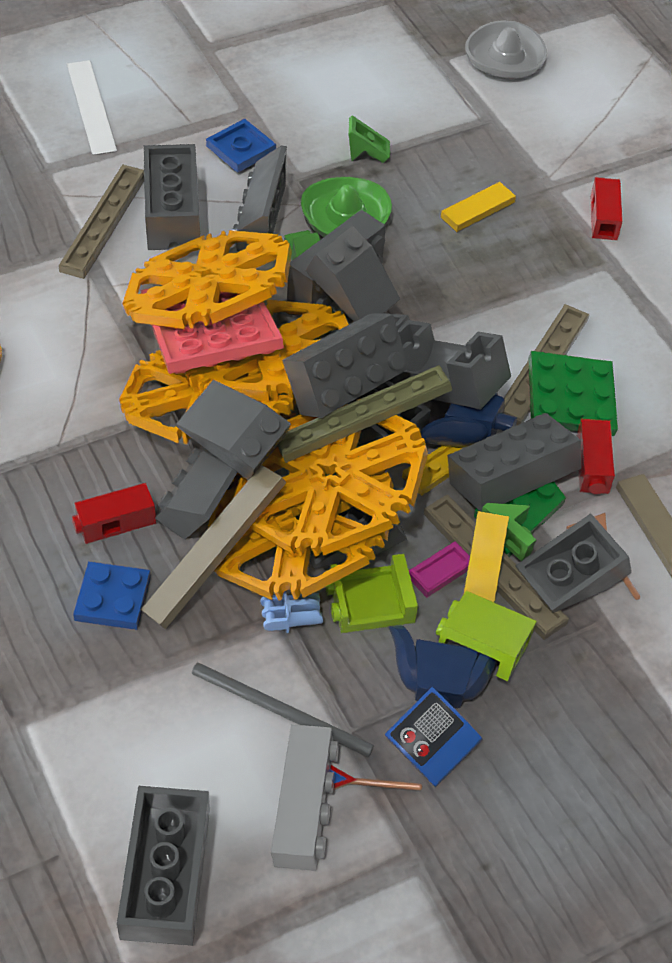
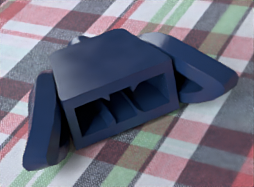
(469, 425)
(443, 666)

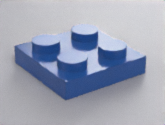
(240, 145)
(112, 595)

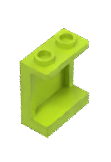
(374, 597)
(488, 630)

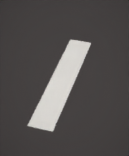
(91, 107)

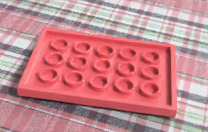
(229, 339)

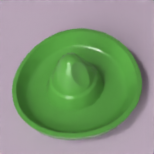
(339, 198)

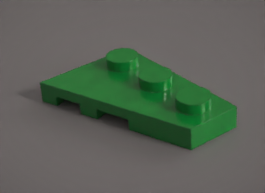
(543, 504)

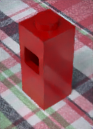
(606, 208)
(596, 456)
(114, 513)

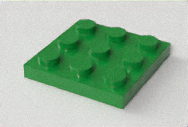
(572, 389)

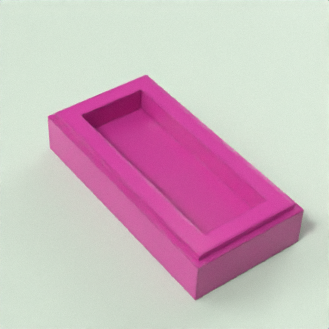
(440, 569)

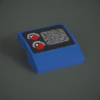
(433, 736)

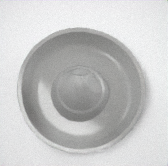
(506, 49)

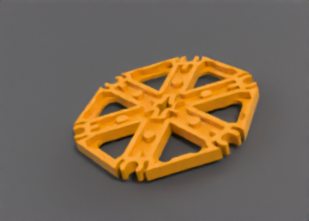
(202, 282)
(296, 335)
(178, 395)
(351, 485)
(290, 569)

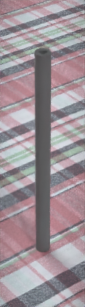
(280, 708)

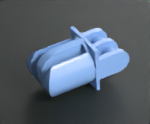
(295, 611)

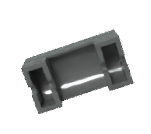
(170, 195)
(472, 369)

